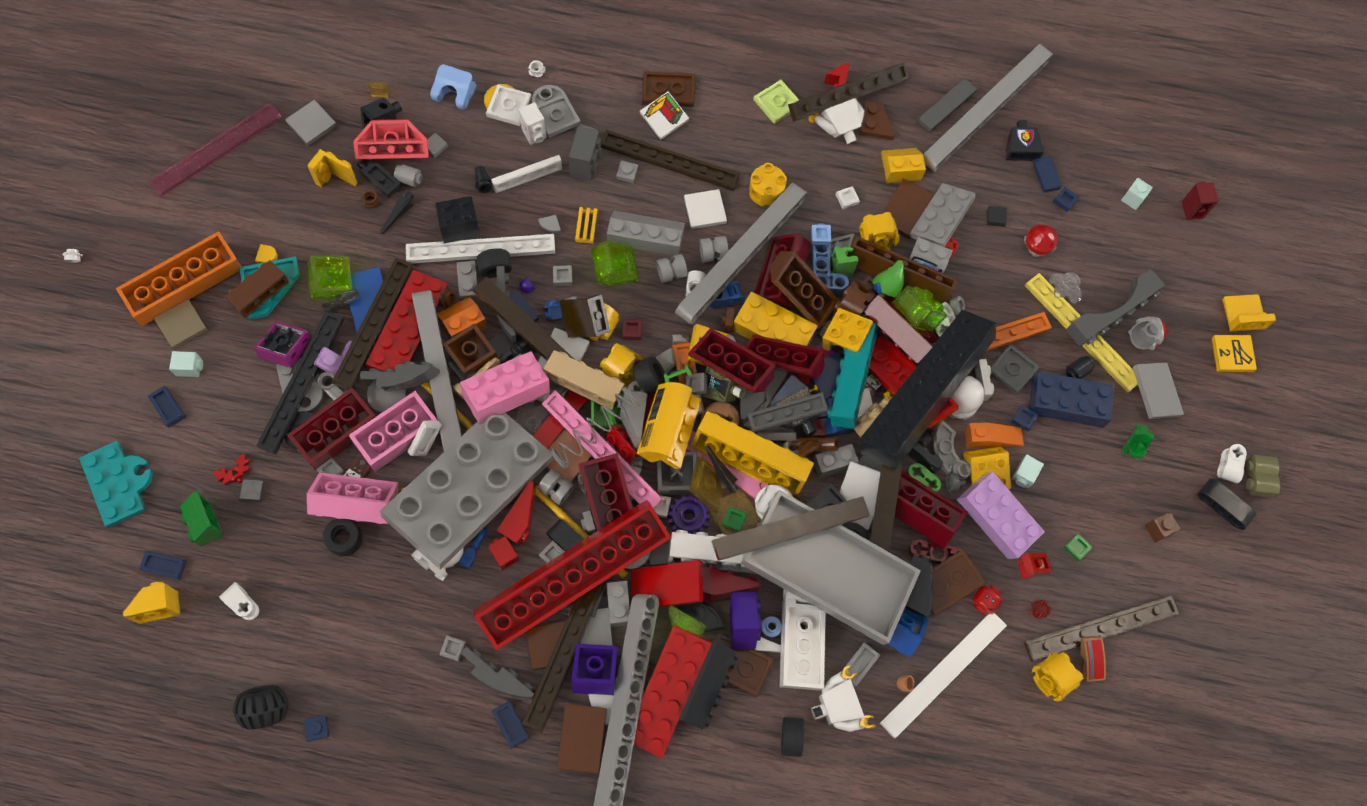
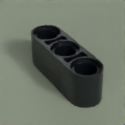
(1227, 504)
(563, 535)

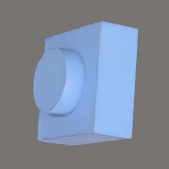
(821, 234)

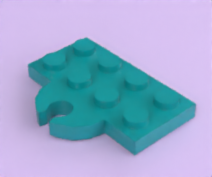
(116, 482)

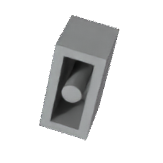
(834, 462)
(618, 603)

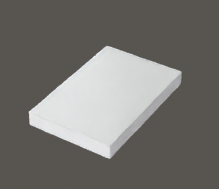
(861, 482)

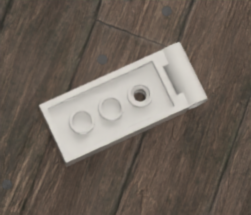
(802, 649)

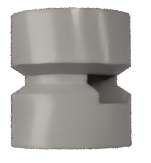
(713, 249)
(671, 268)
(551, 482)

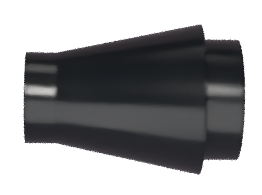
(482, 180)

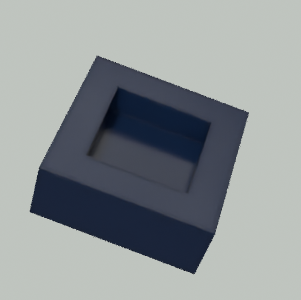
(1065, 199)
(1024, 418)
(316, 728)

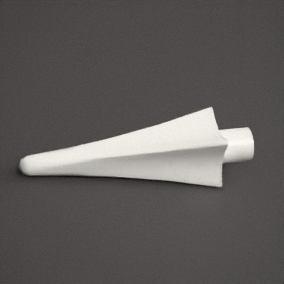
(767, 646)

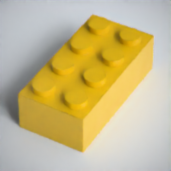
(772, 321)

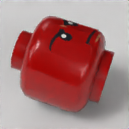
(987, 599)

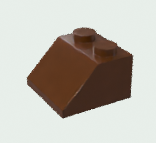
(470, 350)

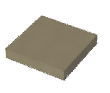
(180, 324)

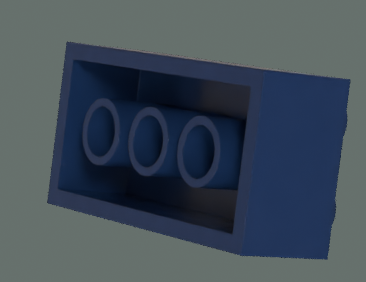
(1071, 399)

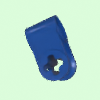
(729, 296)

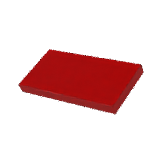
(670, 583)

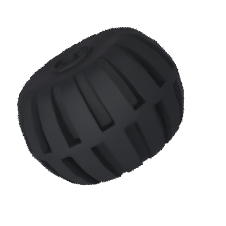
(260, 707)

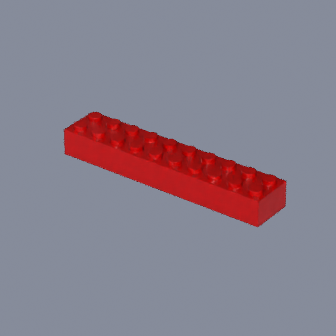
(571, 574)

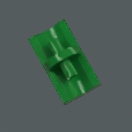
(1138, 442)

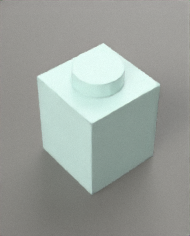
(1136, 193)
(186, 364)
(1027, 471)

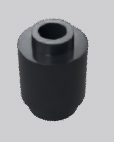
(1080, 368)

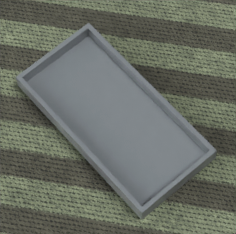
(466, 487)
(836, 572)

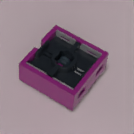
(283, 344)

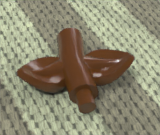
(808, 445)

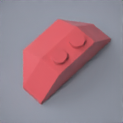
(390, 140)

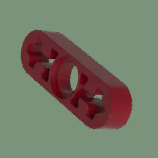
(925, 544)

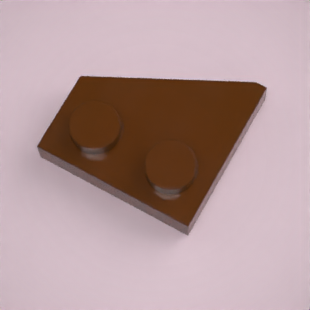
(876, 122)

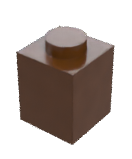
(1162, 527)

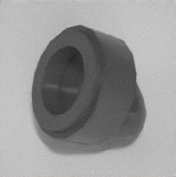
(953, 482)

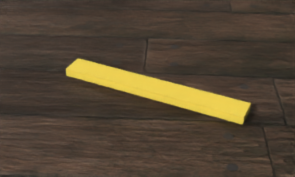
(1099, 349)

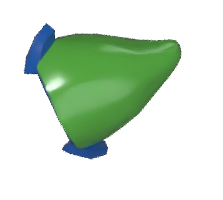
(890, 281)

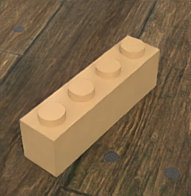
(583, 379)

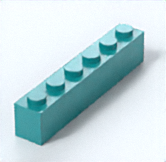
(851, 383)

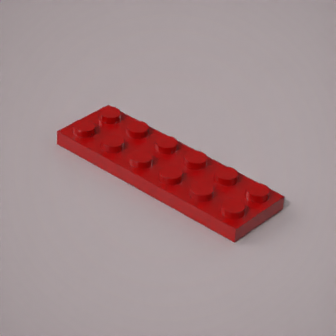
(401, 332)
(894, 368)
(669, 689)

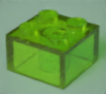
(920, 308)

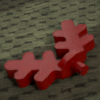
(241, 469)

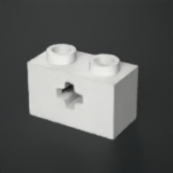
(532, 123)

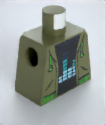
(722, 388)

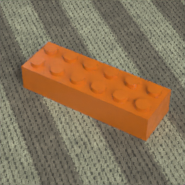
(179, 278)

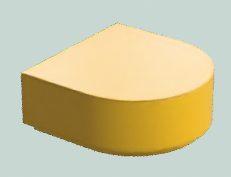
(265, 254)

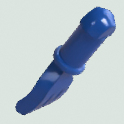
(470, 554)

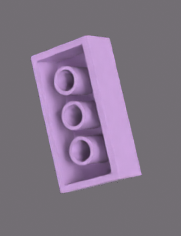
(1000, 515)

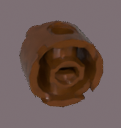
(855, 299)

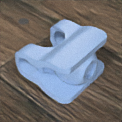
(453, 80)

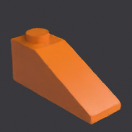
(992, 435)

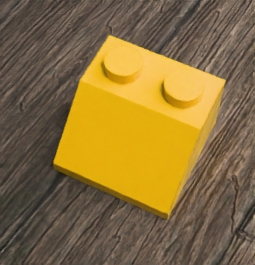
(903, 164)
(153, 604)

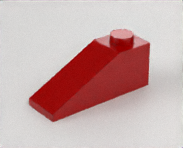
(519, 518)

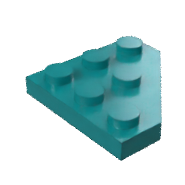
(289, 267)

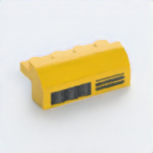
(669, 424)

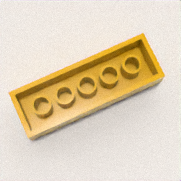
(751, 453)

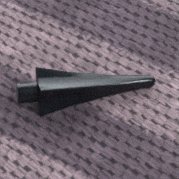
(402, 205)
(725, 477)

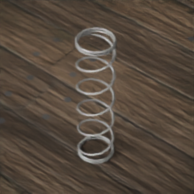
(560, 459)

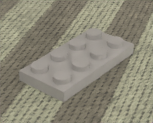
(943, 214)

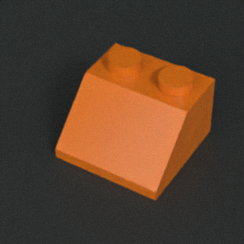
(461, 316)

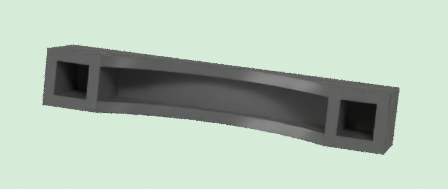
(1090, 325)

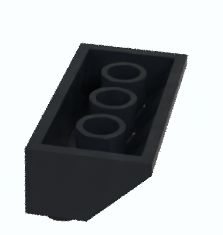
(707, 685)

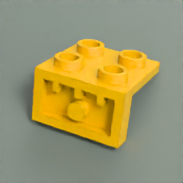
(325, 164)
(1246, 313)
(846, 331)
(987, 461)

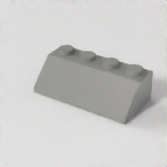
(646, 233)

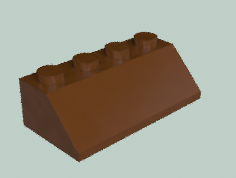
(802, 287)

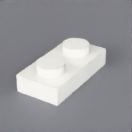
(983, 374)

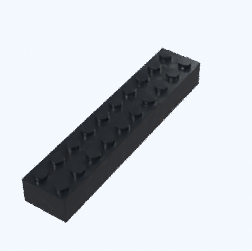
(927, 389)

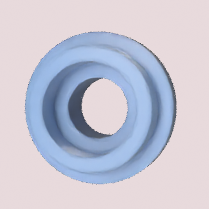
(771, 633)

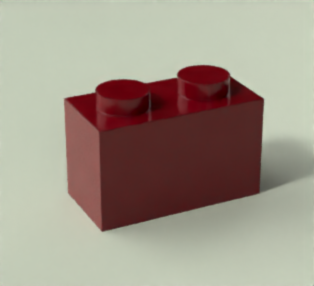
(1200, 201)

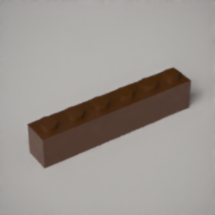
(876, 259)

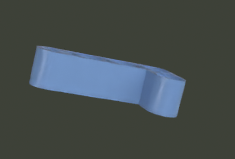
(824, 275)

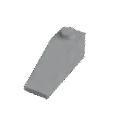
(633, 417)

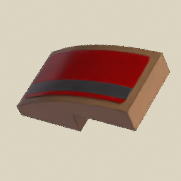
(1094, 658)

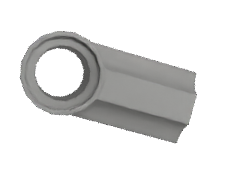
(333, 390)

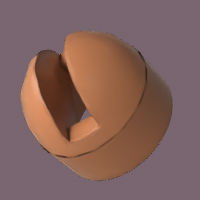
(905, 683)

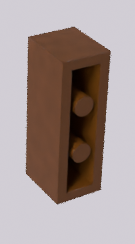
(257, 288)

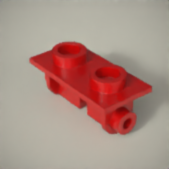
(618, 438)

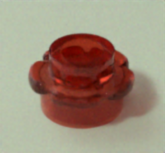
(1036, 612)

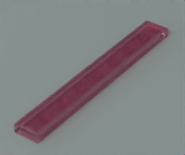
(214, 149)

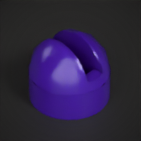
(526, 286)

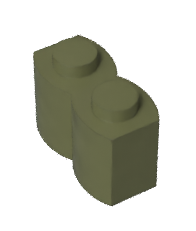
(1263, 476)

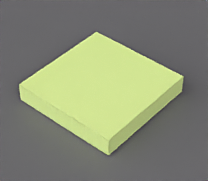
(775, 101)

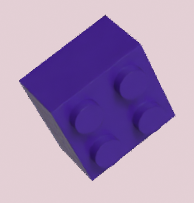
(745, 620)
(594, 669)

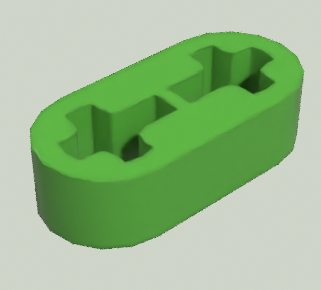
(924, 474)

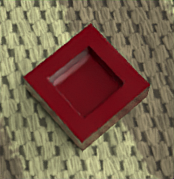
(632, 329)

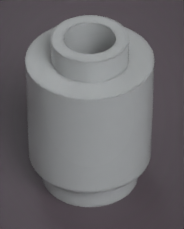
(408, 175)

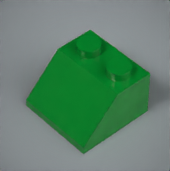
(200, 519)

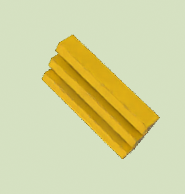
(588, 212)

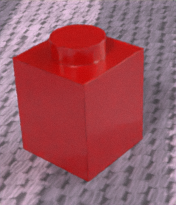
(503, 552)

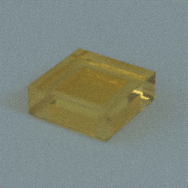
(378, 89)

